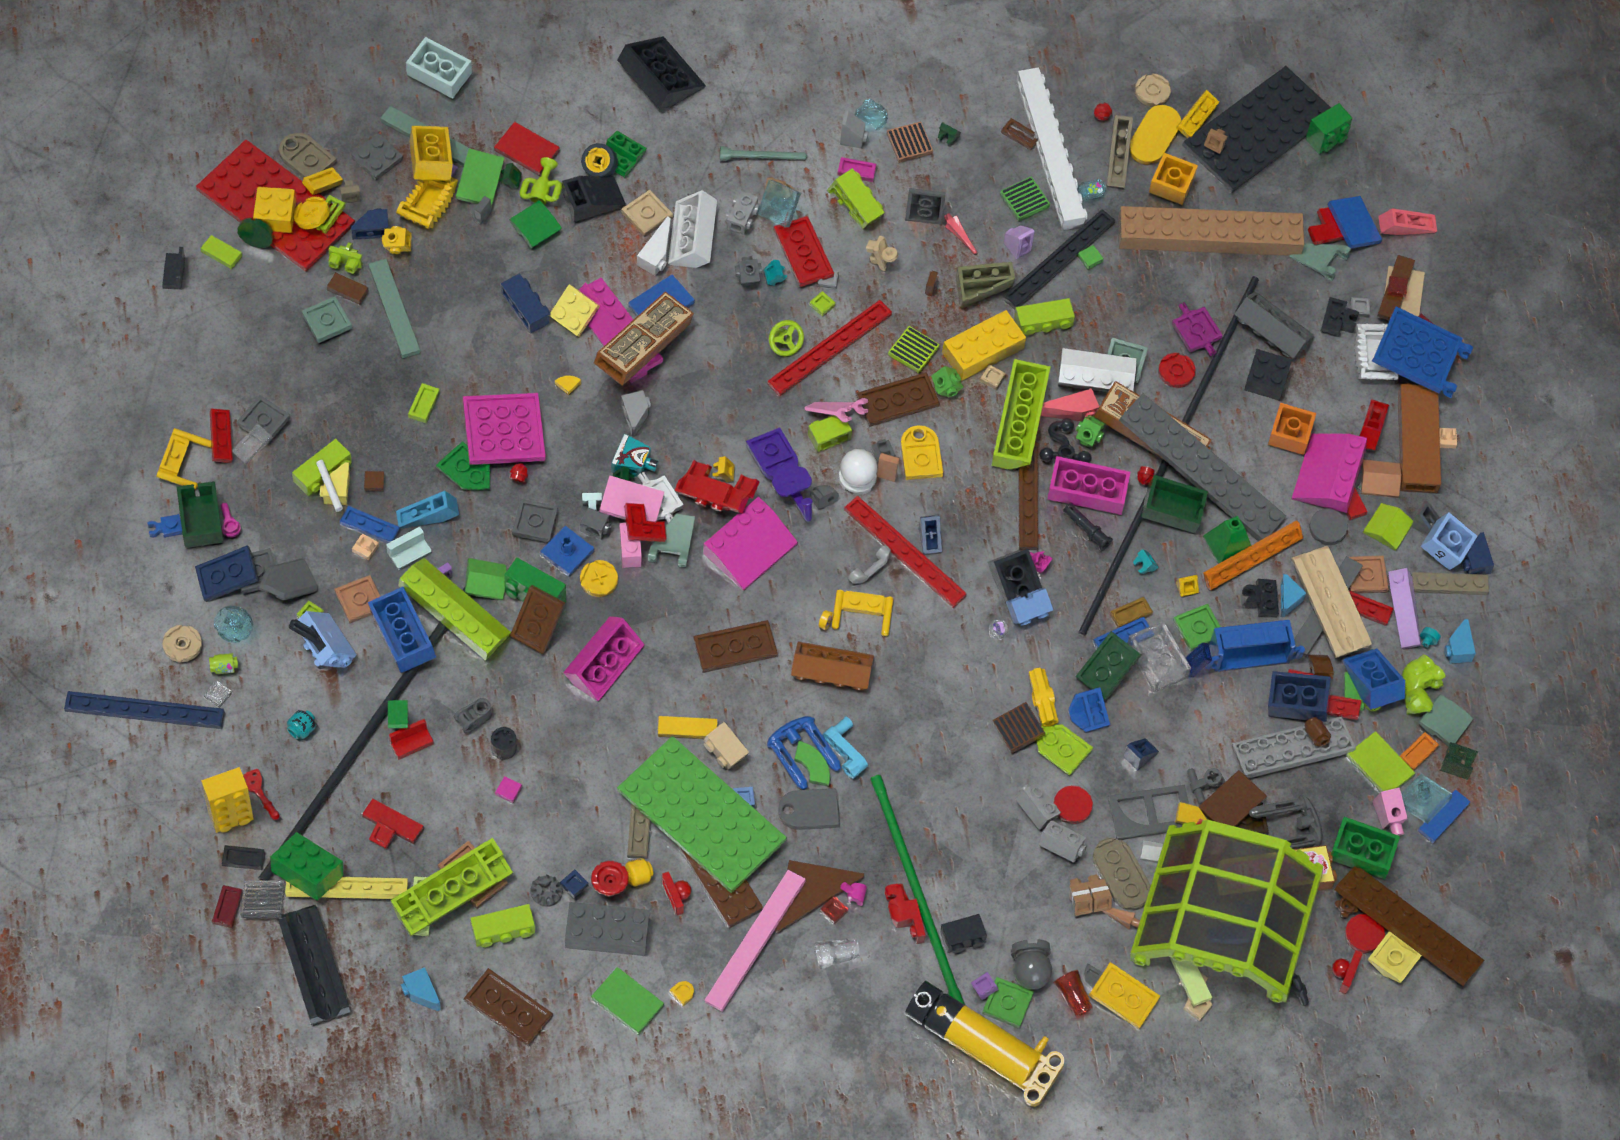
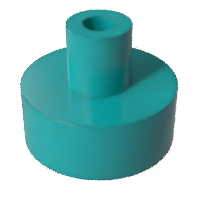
(1429, 636)

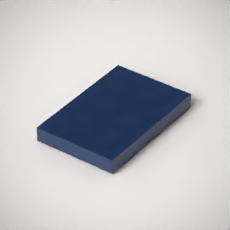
(226, 573)

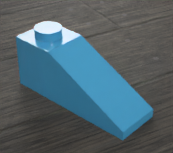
(428, 511)

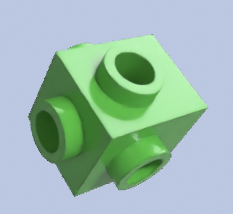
(947, 381)
(1090, 431)

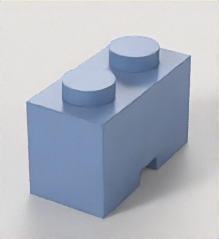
(1035, 605)

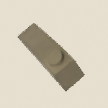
(1119, 151)

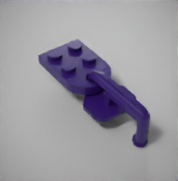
(781, 466)

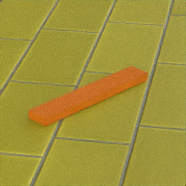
(1253, 555)

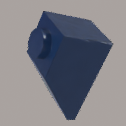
(371, 224)
(1478, 558)

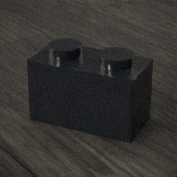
(963, 933)

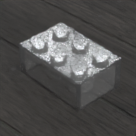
(1160, 658)

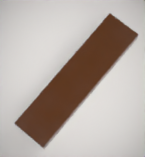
(1402, 268)

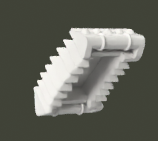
(1366, 343)

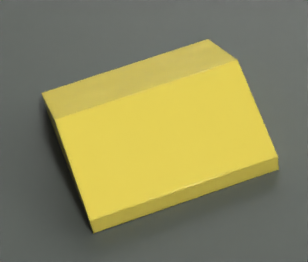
(1394, 958)

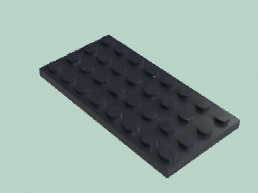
(1258, 128)

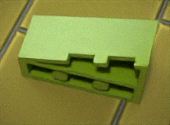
(856, 198)

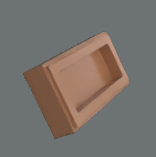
(887, 467)

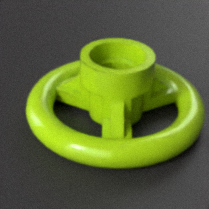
(778, 335)

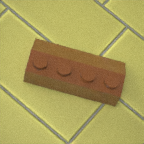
(832, 665)

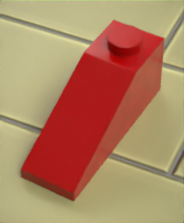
(1373, 423)

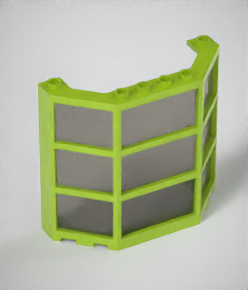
(1229, 904)

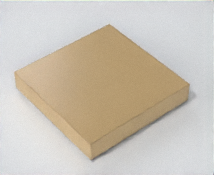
(646, 212)

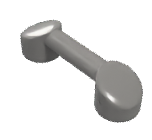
(858, 576)

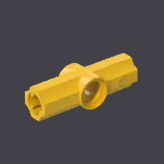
(1043, 697)

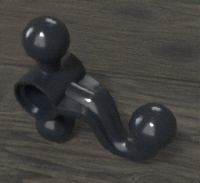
(1066, 425)

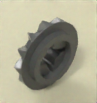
(547, 898)

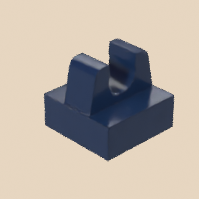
(574, 883)

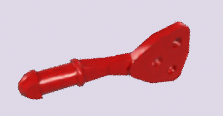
(257, 789)

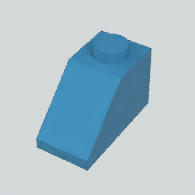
(1460, 645)
(420, 989)

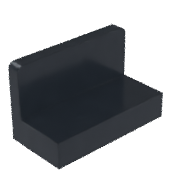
(174, 270)

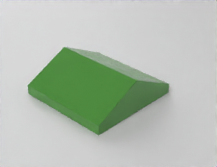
(485, 579)

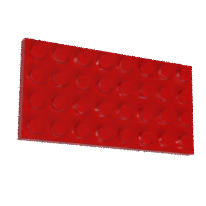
(234, 190)

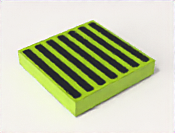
(913, 349)

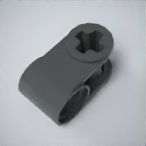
(470, 716)

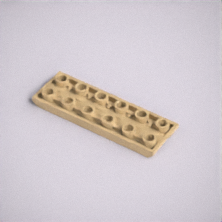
(1331, 601)

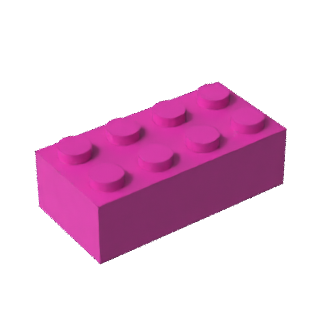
(1089, 485)

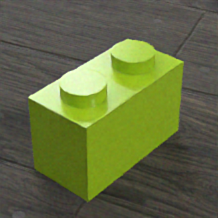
(829, 433)

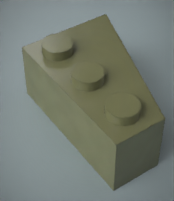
(983, 281)

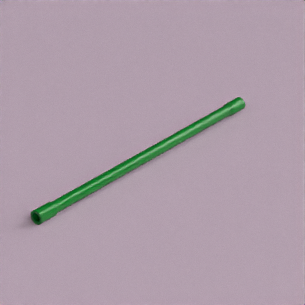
(881, 792)

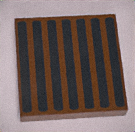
(1019, 727)

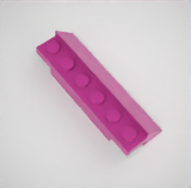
(611, 319)

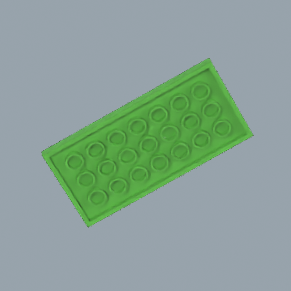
(701, 814)

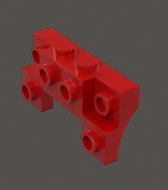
(713, 492)

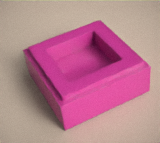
(508, 789)

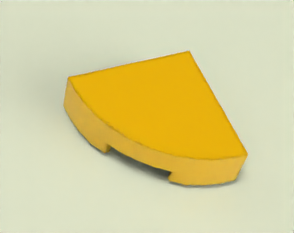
(568, 383)

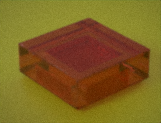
(1397, 286)
(834, 910)

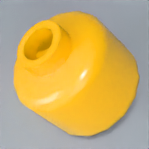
(639, 871)

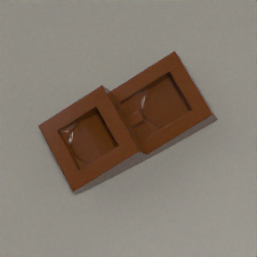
(1321, 665)

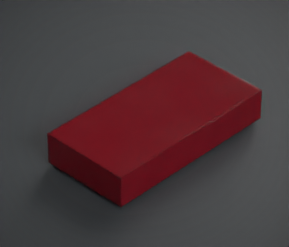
(227, 906)

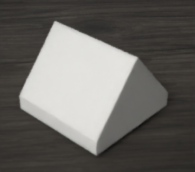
(1151, 851)

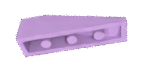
(1405, 607)

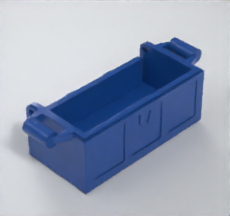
(1253, 646)

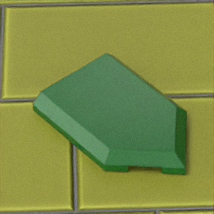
(466, 476)

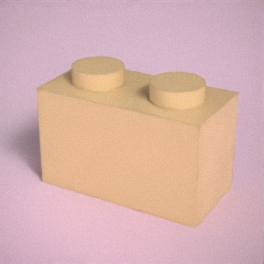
(725, 746)

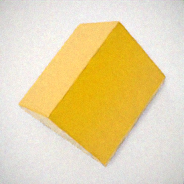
(1188, 585)

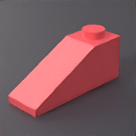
(1406, 222)
(1073, 406)

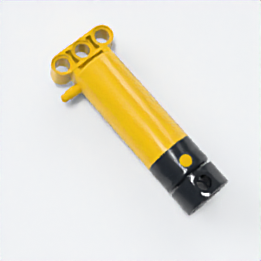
(985, 1041)

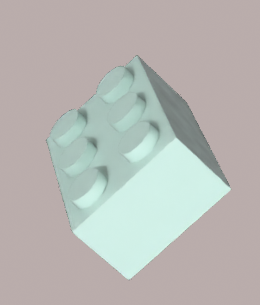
(438, 67)

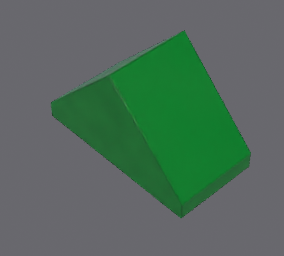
(398, 714)

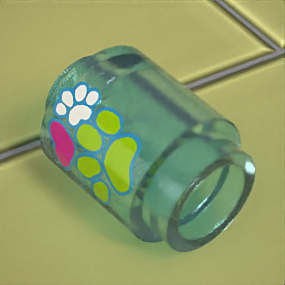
(1092, 189)

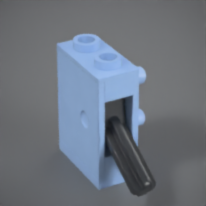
(323, 639)

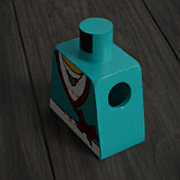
(634, 456)

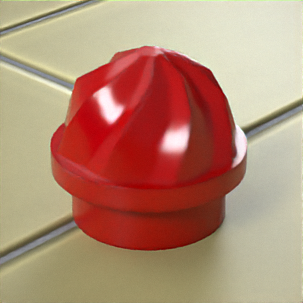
(1103, 111)
(518, 473)
(1145, 475)

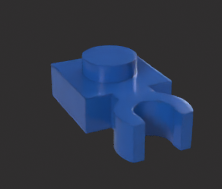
(168, 526)

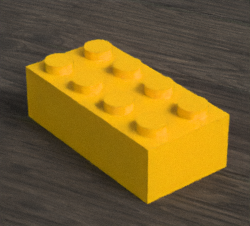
(984, 345)
(227, 800)

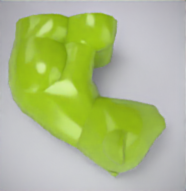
(1420, 675)

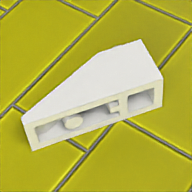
(653, 255)

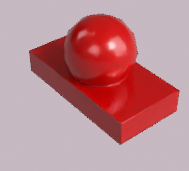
(676, 892)
(1343, 969)

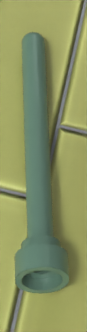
(726, 153)

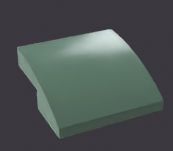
(1446, 720)

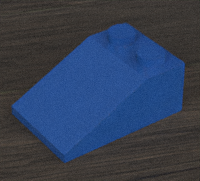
(1375, 678)

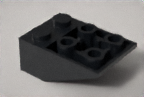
(591, 196)

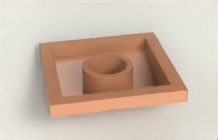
(1380, 478)

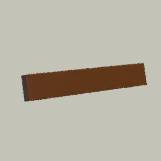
(1028, 503)

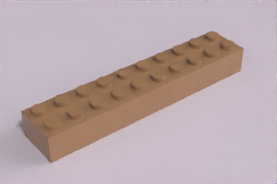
(1210, 231)

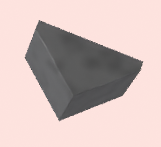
(1425, 518)

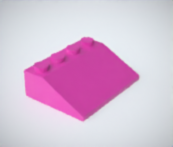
(1330, 470)
(749, 544)

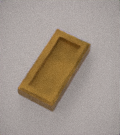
(1131, 612)

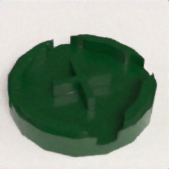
(255, 233)

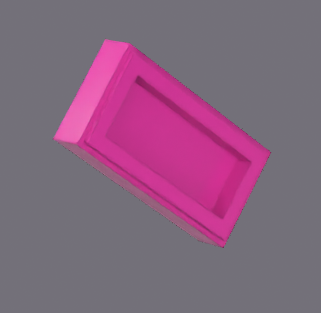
(865, 169)

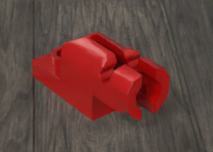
(905, 911)

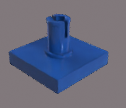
(567, 551)

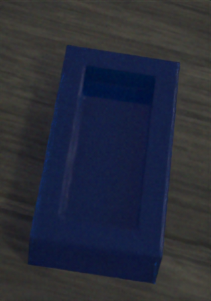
(1199, 658)

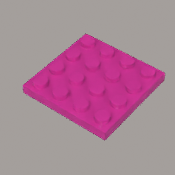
(503, 428)

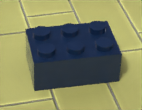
(1299, 696)

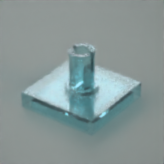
(779, 203)
(1425, 798)

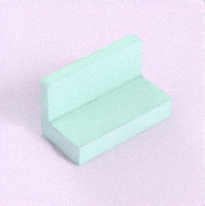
(408, 548)

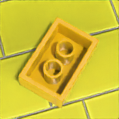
(430, 153)

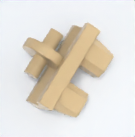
(881, 252)

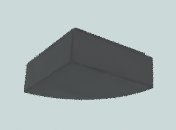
(1091, 975)

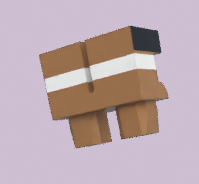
(1090, 895)

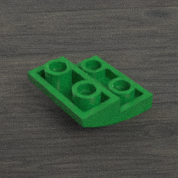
(627, 152)
(535, 224)

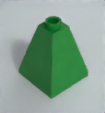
(1227, 539)

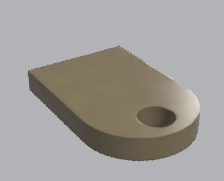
(306, 156)

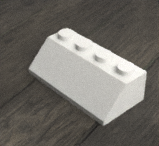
(693, 230)
(1095, 370)

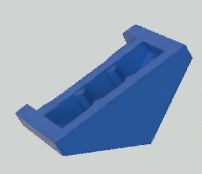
(1089, 710)

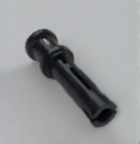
(1093, 532)

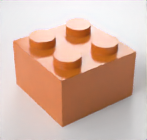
(1292, 428)

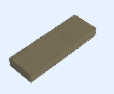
(638, 834)

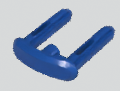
(790, 731)

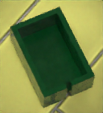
(1174, 504)
(199, 514)

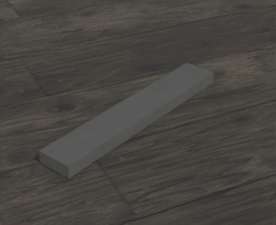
(1312, 628)

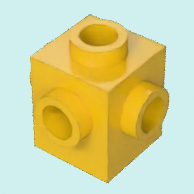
(397, 240)

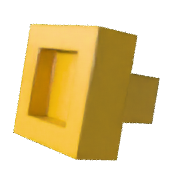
(725, 469)

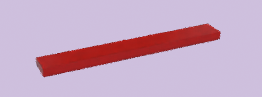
(829, 348)
(905, 551)

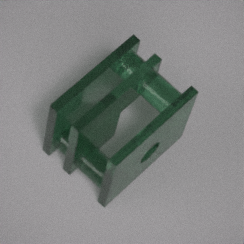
(1453, 759)

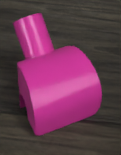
(1040, 561)
(855, 892)

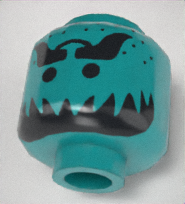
(301, 724)

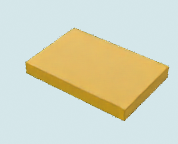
(1124, 995)

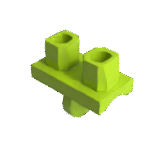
(345, 255)

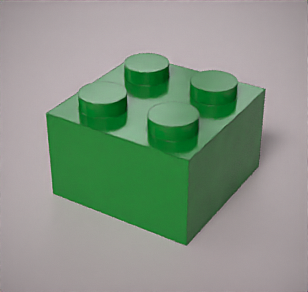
(1329, 129)

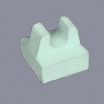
(591, 499)

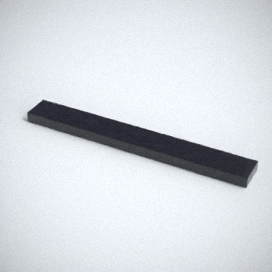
(1058, 259)

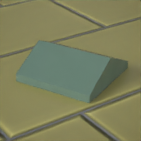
(1130, 350)

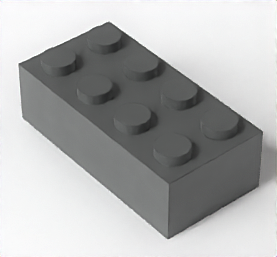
(607, 928)

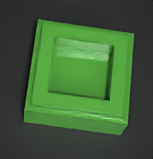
(1090, 257)

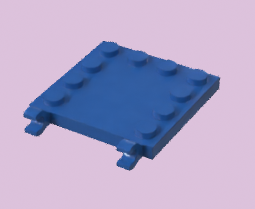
(1420, 351)

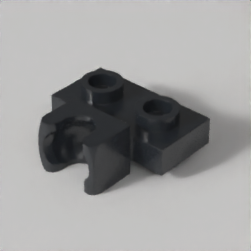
(1339, 317)
(1262, 596)

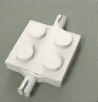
(670, 503)

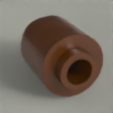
(1317, 731)

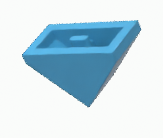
(1291, 595)

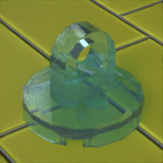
(233, 623)

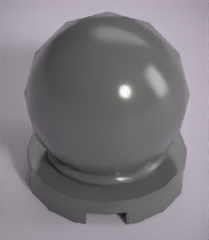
(1032, 966)

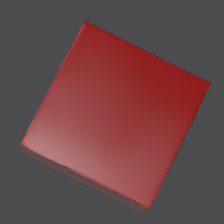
(382, 835)

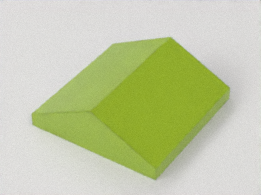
(1388, 526)

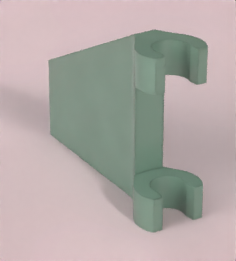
(1320, 257)
(678, 539)

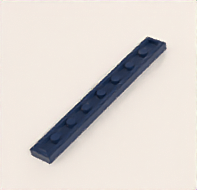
(144, 710)

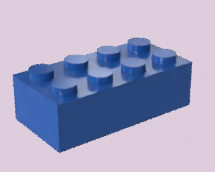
(402, 629)

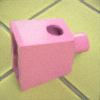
(1391, 810)

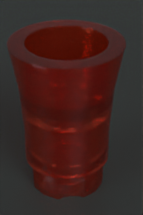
(1074, 992)

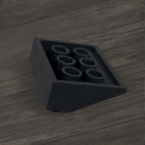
(660, 71)

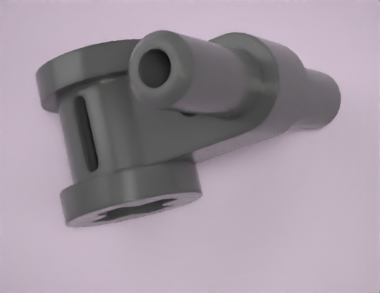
(1198, 786)

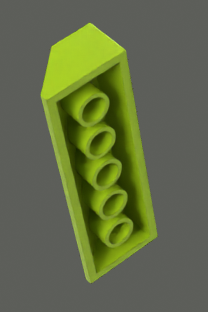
(1021, 415)
(453, 608)

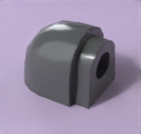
(823, 496)

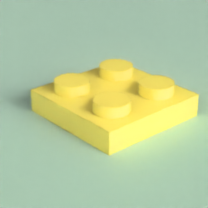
(574, 310)

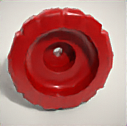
(609, 878)

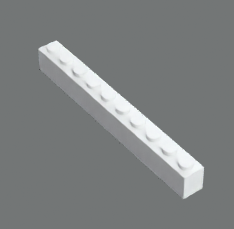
(1051, 149)

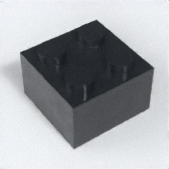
(1268, 374)

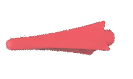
(954, 225)

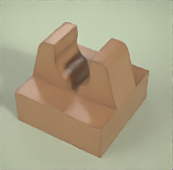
(1215, 140)

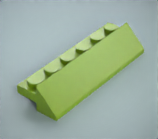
(451, 887)

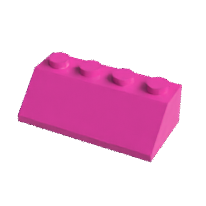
(604, 658)

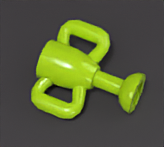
(542, 185)

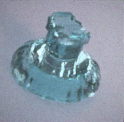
(872, 114)

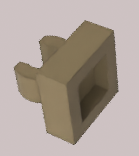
(350, 193)

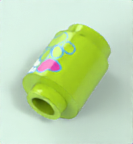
(223, 663)

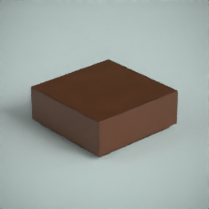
(931, 283)
(374, 481)

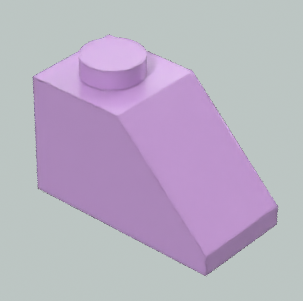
(1019, 240)

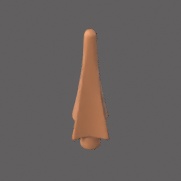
(1124, 917)

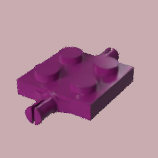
(1197, 329)

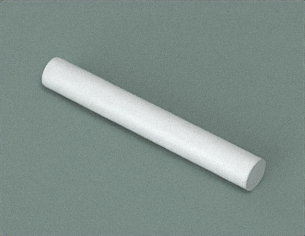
(329, 485)

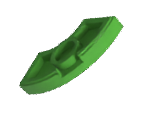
(814, 763)

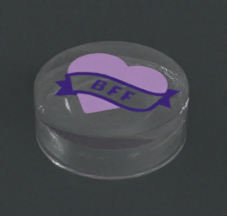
(998, 629)

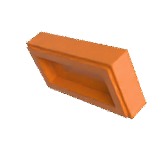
(1419, 751)

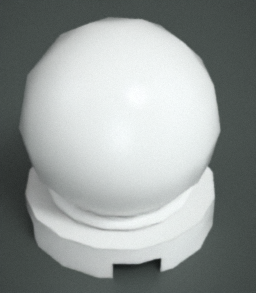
(858, 471)

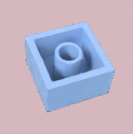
(1449, 541)

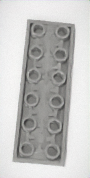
(1291, 749)

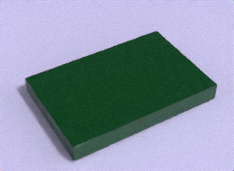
(1108, 665)

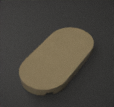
(1122, 873)

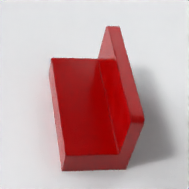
(410, 739)

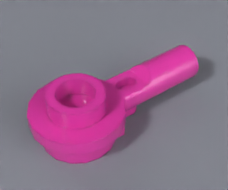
(230, 526)

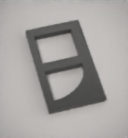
(1127, 828)

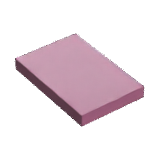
(620, 492)

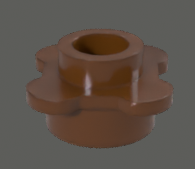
(1345, 911)

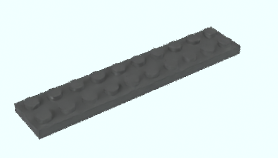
(1202, 467)

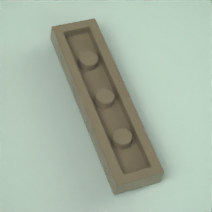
(1450, 583)

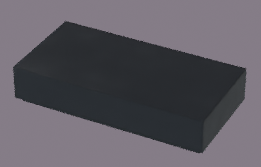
(243, 857)

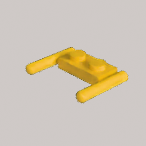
(175, 454)
(864, 604)

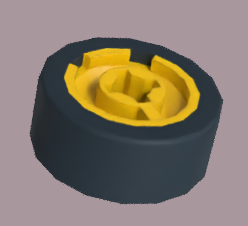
(608, 162)

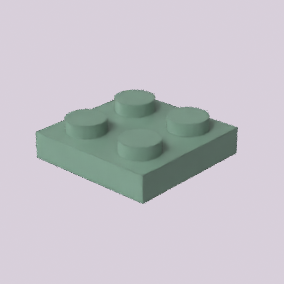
(326, 319)

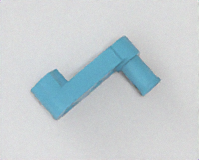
(855, 762)

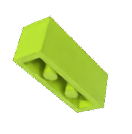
(1044, 316)
(308, 476)
(502, 925)

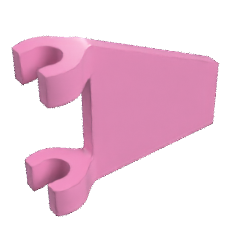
(838, 408)

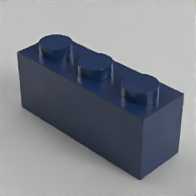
(525, 303)

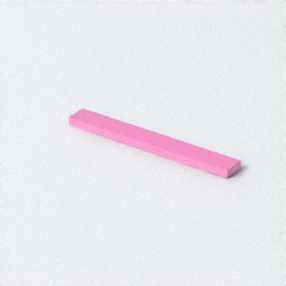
(755, 940)

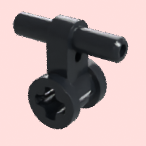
(1299, 989)

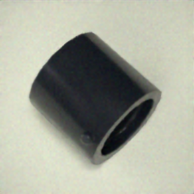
(503, 743)

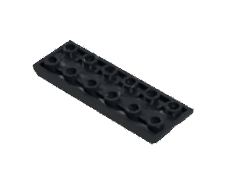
(313, 965)

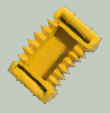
(427, 201)

